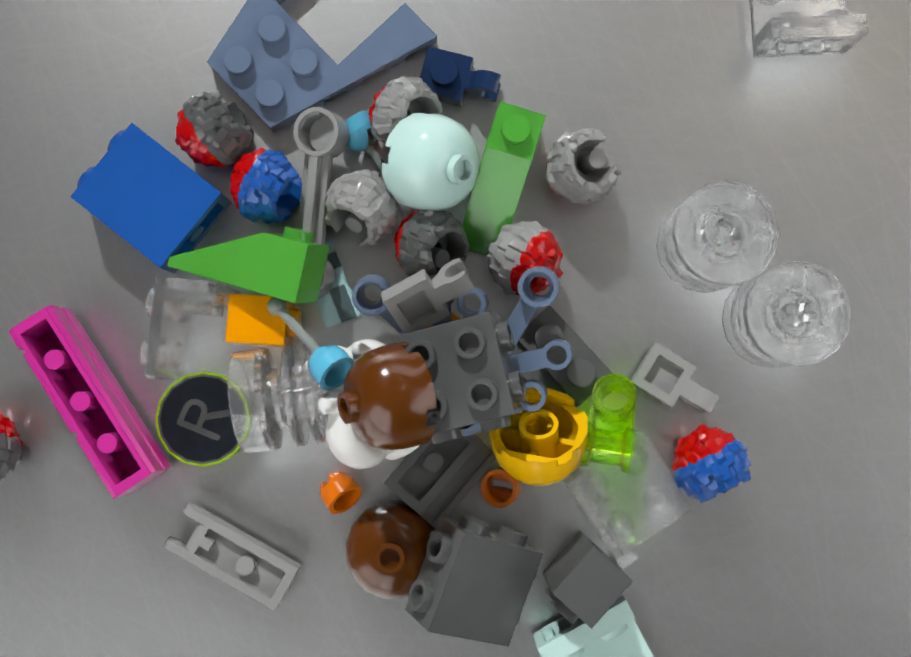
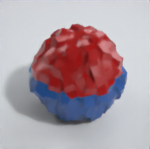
(265, 186)
(710, 463)

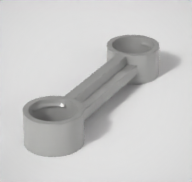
(317, 178)

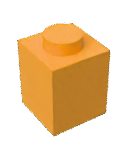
(253, 324)

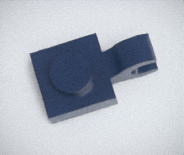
(452, 77)

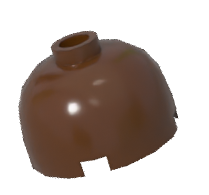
(389, 398)
(387, 549)

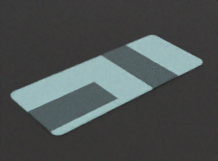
(337, 304)

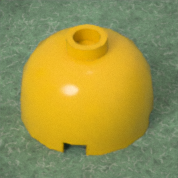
(544, 443)

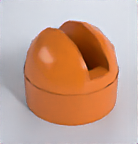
(340, 492)
(497, 495)

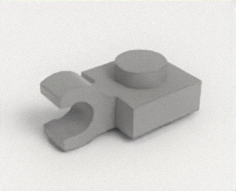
(422, 300)
(668, 377)

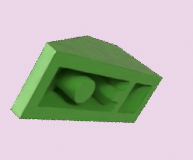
(501, 174)
(266, 263)

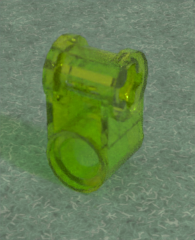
(611, 431)

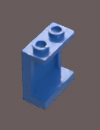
(150, 197)

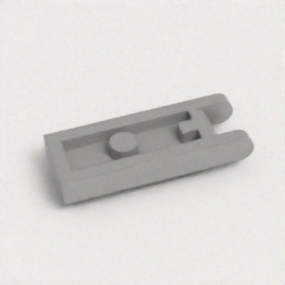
(235, 558)

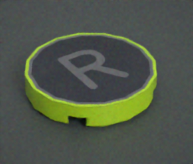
(196, 420)

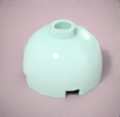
(430, 162)

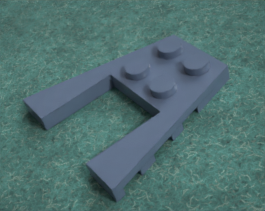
(285, 71)

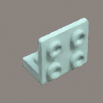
(610, 637)

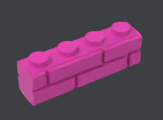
(90, 400)

